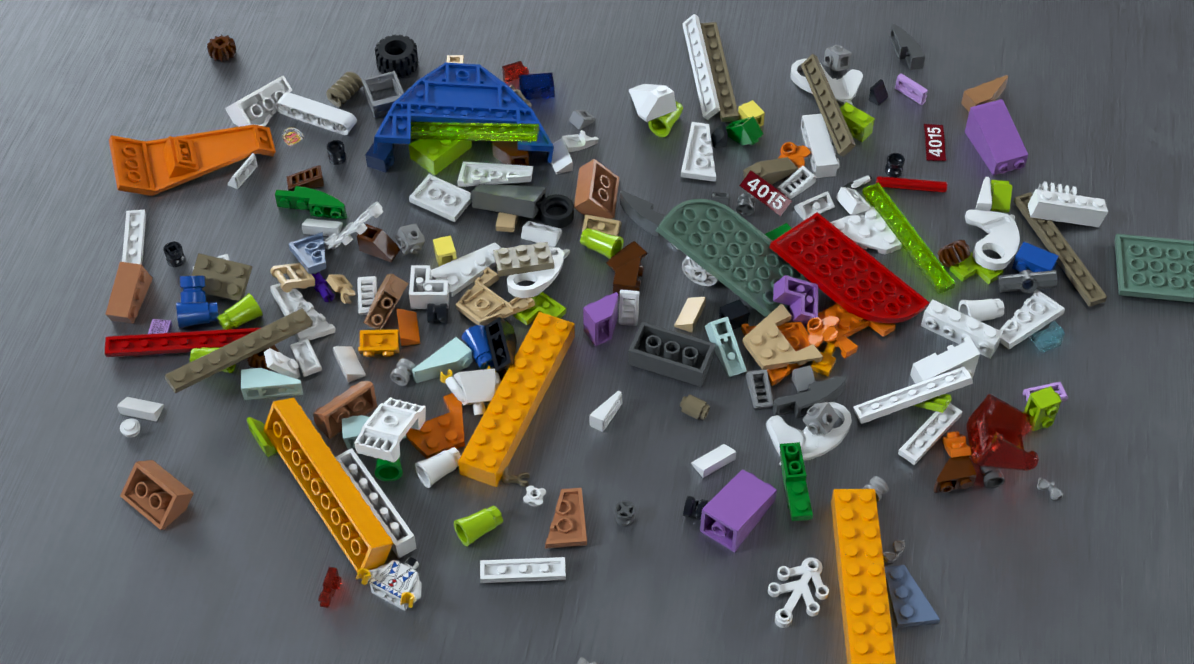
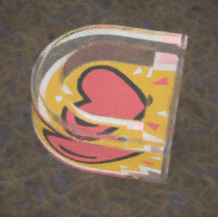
(292, 136)

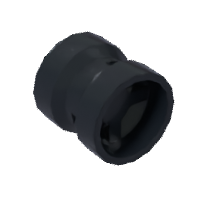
(336, 152)
(894, 165)
(174, 254)
(437, 313)
(691, 505)

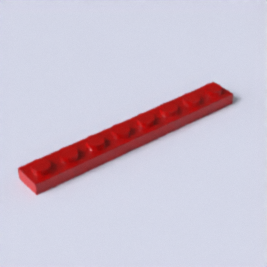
(171, 342)

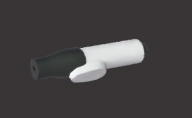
(852, 185)

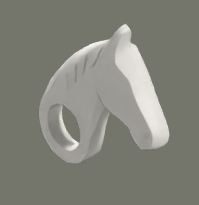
(843, 89)
(1002, 237)
(541, 278)
(811, 445)

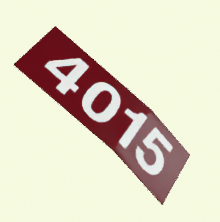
(935, 142)
(765, 193)

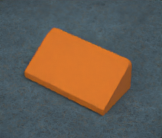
(408, 327)

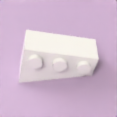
(963, 355)

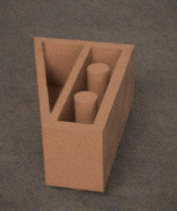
(128, 292)

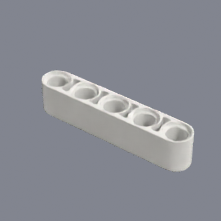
(316, 113)

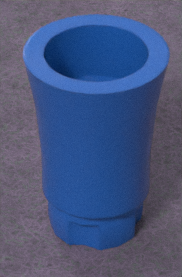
(196, 313)
(477, 341)

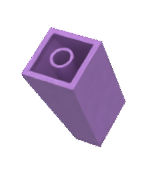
(996, 137)
(737, 509)

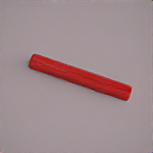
(912, 184)

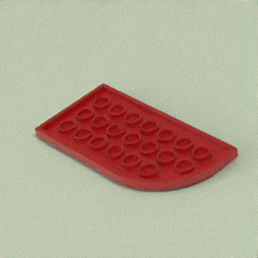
(847, 272)

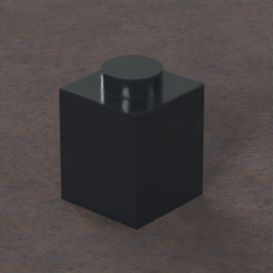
(736, 312)

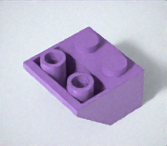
(601, 319)

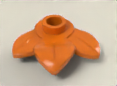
(796, 153)
(822, 330)

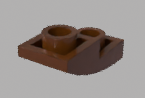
(626, 255)

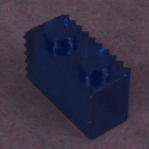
(537, 86)

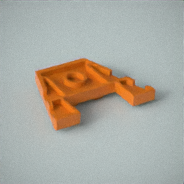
(851, 324)
(796, 336)
(440, 432)

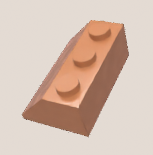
(596, 190)
(356, 401)
(156, 493)

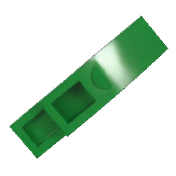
(317, 202)
(795, 482)

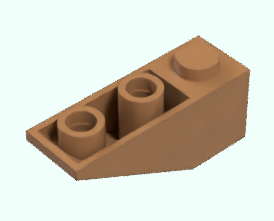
(984, 93)
(385, 301)

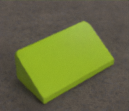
(256, 428)

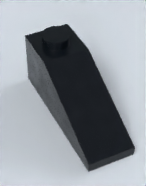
(501, 343)

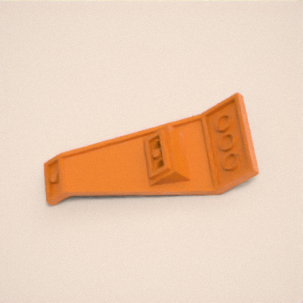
(171, 161)

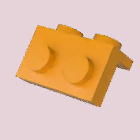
(379, 342)

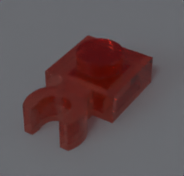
(331, 583)

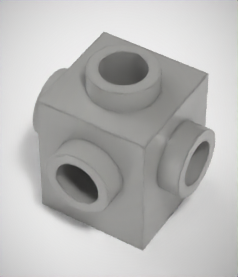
(837, 58)
(410, 239)
(820, 418)

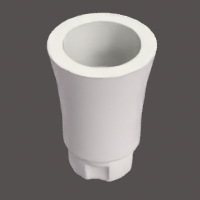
(982, 309)
(437, 466)

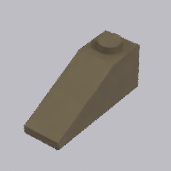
(772, 170)

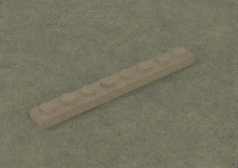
(724, 91)
(828, 105)
(1067, 257)
(238, 350)

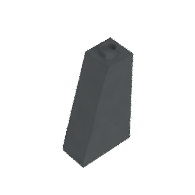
(508, 199)

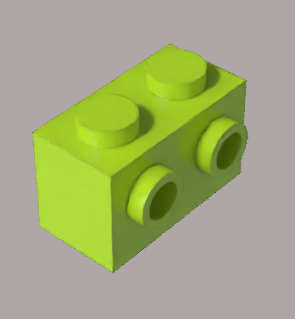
(858, 122)
(1042, 408)

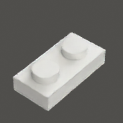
(282, 363)

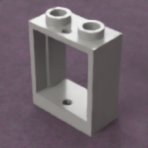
(372, 84)

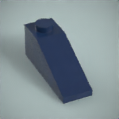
(383, 158)

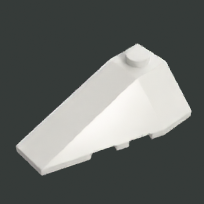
(652, 100)
(259, 105)

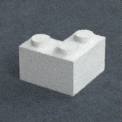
(425, 290)

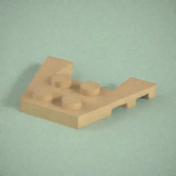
(485, 306)
(771, 347)

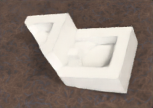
(579, 142)

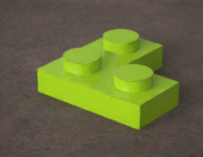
(969, 267)
(543, 304)

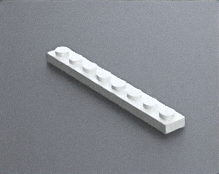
(701, 67)

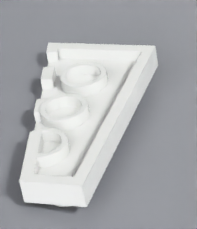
(698, 156)
(489, 173)
(465, 269)
(294, 301)
(1033, 316)

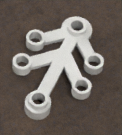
(358, 226)
(799, 588)

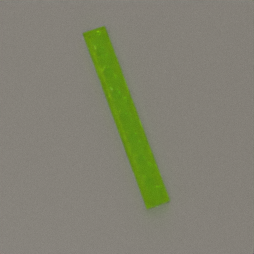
(474, 131)
(909, 238)

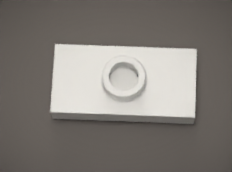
(306, 357)

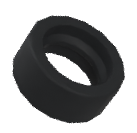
(557, 200)

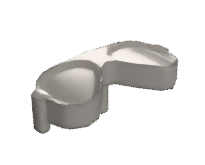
(1055, 493)
(899, 547)

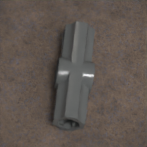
(1039, 280)

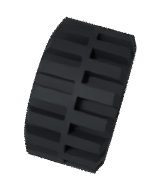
(397, 55)

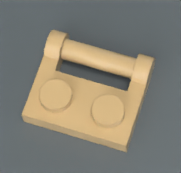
(298, 276)

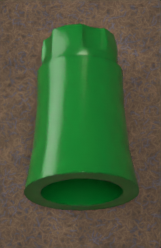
(388, 470)

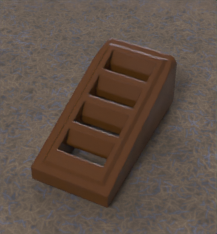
(311, 178)

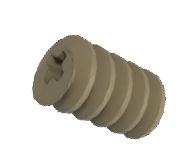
(344, 88)

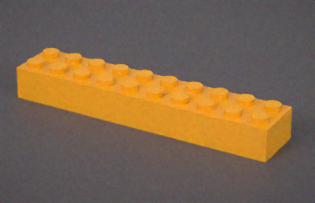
(516, 399)
(327, 485)
(862, 577)

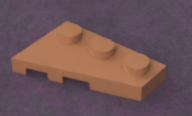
(569, 521)

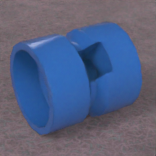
(192, 289)

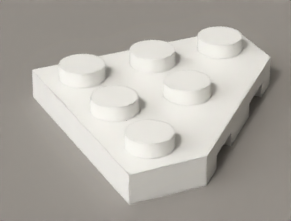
(869, 231)

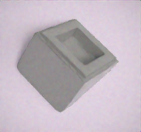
(581, 118)
(802, 378)

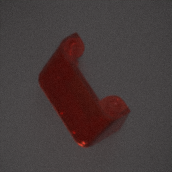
(997, 434)

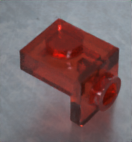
(512, 71)

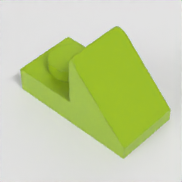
(1001, 195)

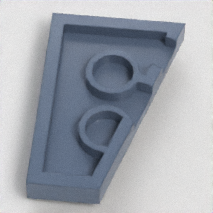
(310, 252)
(907, 599)

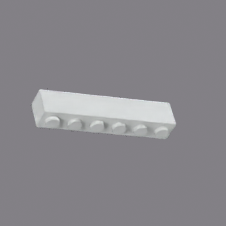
(384, 511)

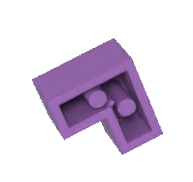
(800, 296)

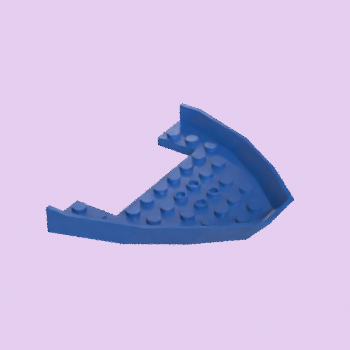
(459, 96)

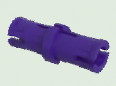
(322, 287)

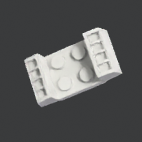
(387, 427)

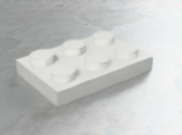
(441, 198)

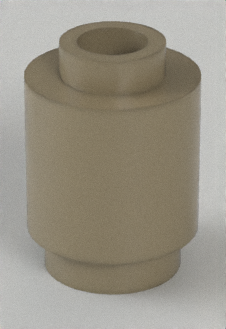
(694, 407)

